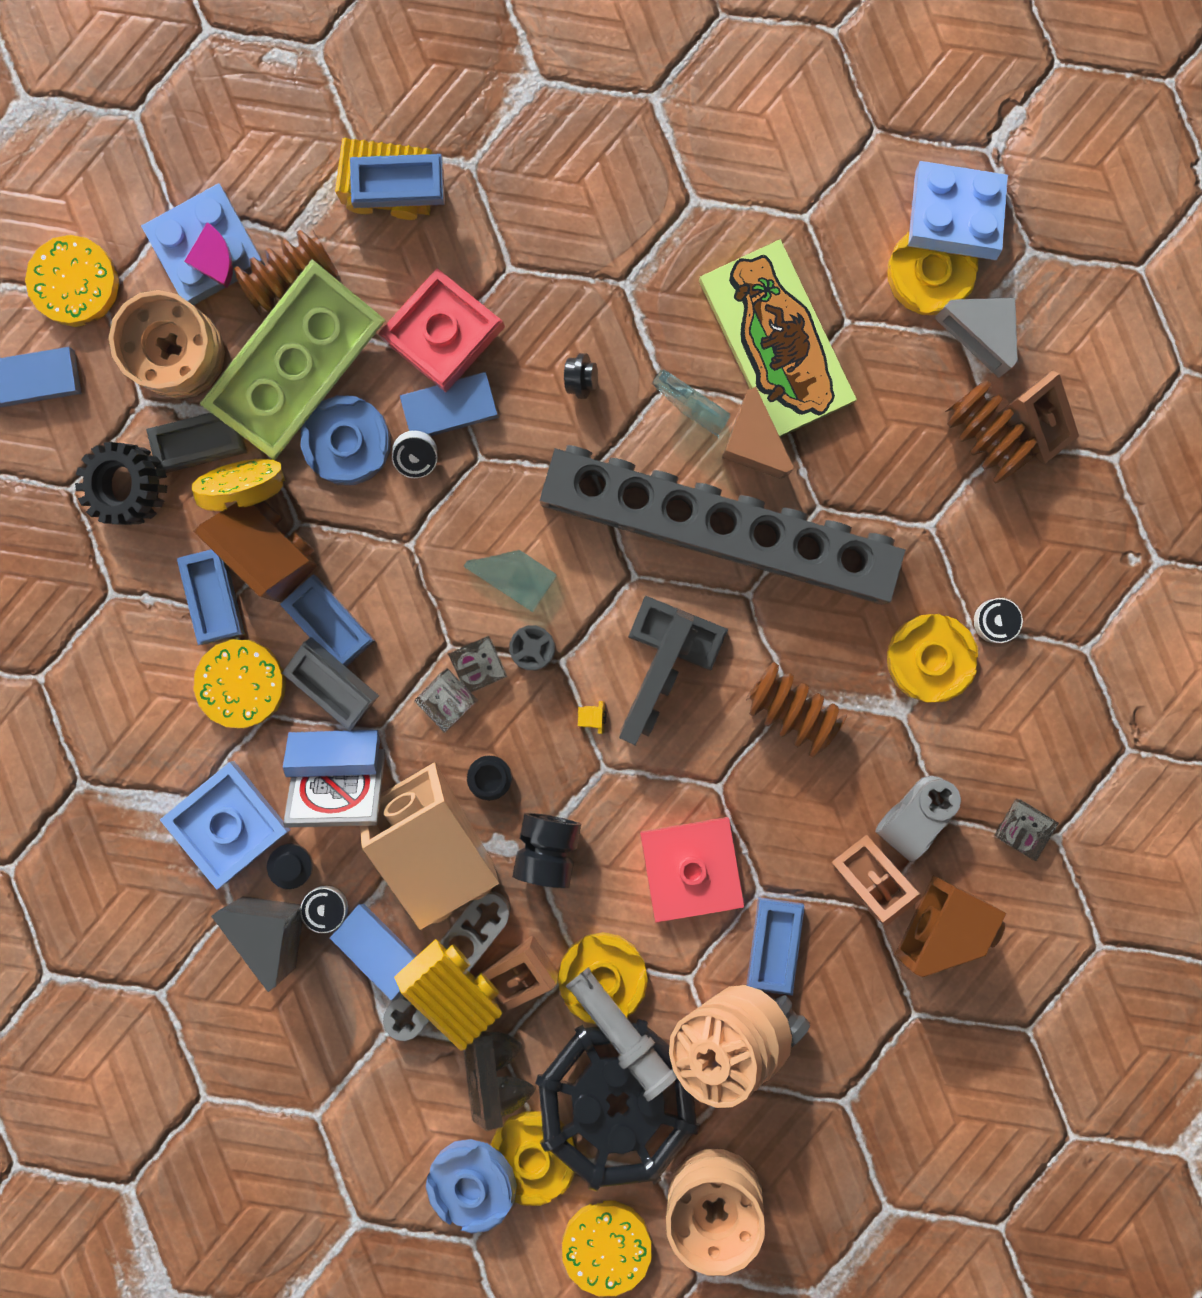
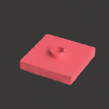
(441, 330)
(692, 869)

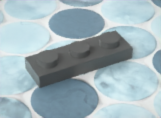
(659, 677)

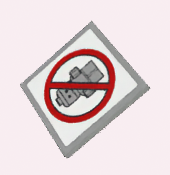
(335, 799)

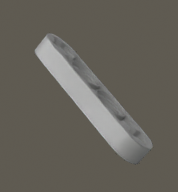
(491, 928)

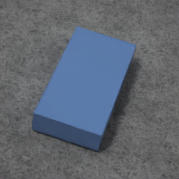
(397, 180)
(38, 376)
(462, 405)
(210, 597)
(327, 620)
(331, 753)
(775, 946)
(373, 949)

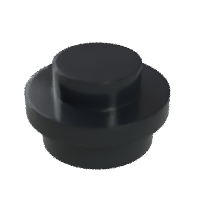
(580, 376)
(489, 777)
(289, 866)

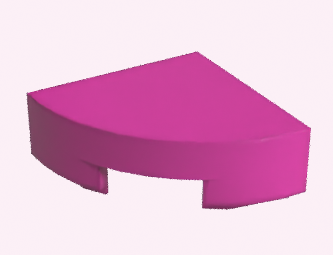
(211, 256)

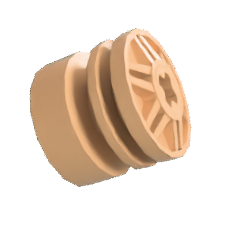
(147, 328)
(730, 1046)
(718, 1236)

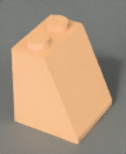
(428, 848)

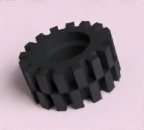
(98, 483)

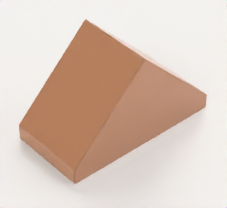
(1046, 416)
(756, 440)
(876, 881)
(522, 975)

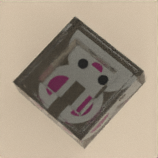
(478, 664)
(445, 700)
(1026, 829)

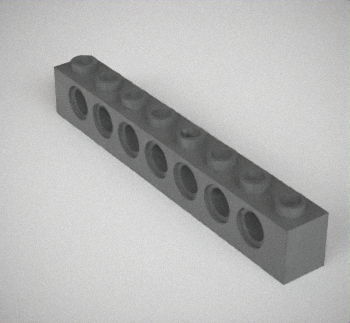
(878, 554)

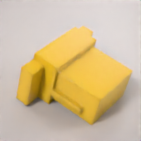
(593, 716)

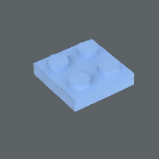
(958, 210)
(177, 231)
(225, 824)

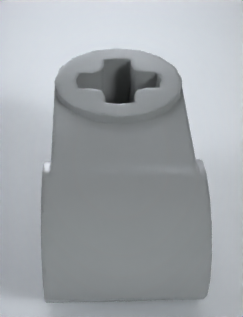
(915, 821)

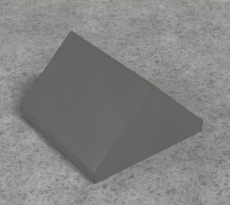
(264, 936)

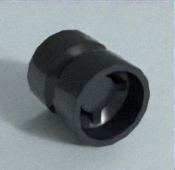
(546, 850)

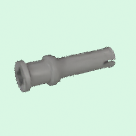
(634, 1051)

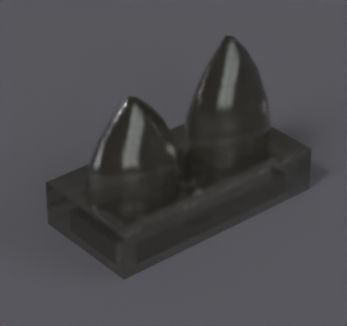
(492, 1095)

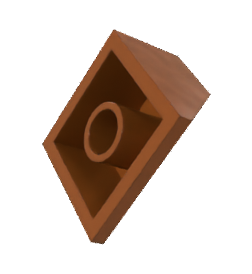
(259, 549)
(949, 929)

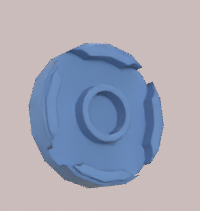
(345, 440)
(471, 1185)

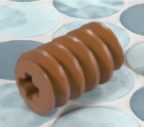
(281, 272)
(992, 432)
(794, 710)

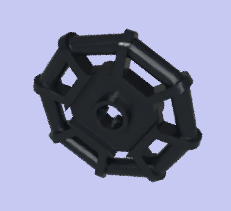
(609, 1132)

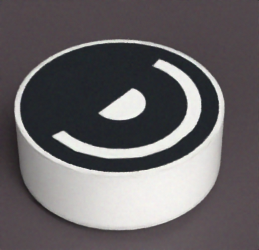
(414, 454)
(998, 620)
(324, 909)

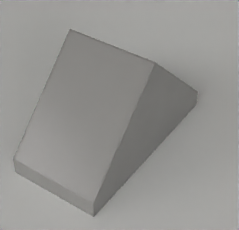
(985, 329)

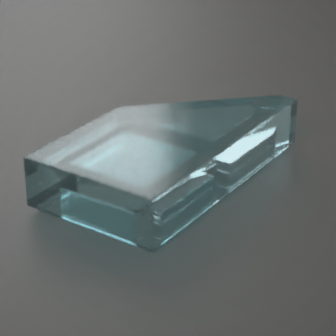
(692, 403)
(515, 576)

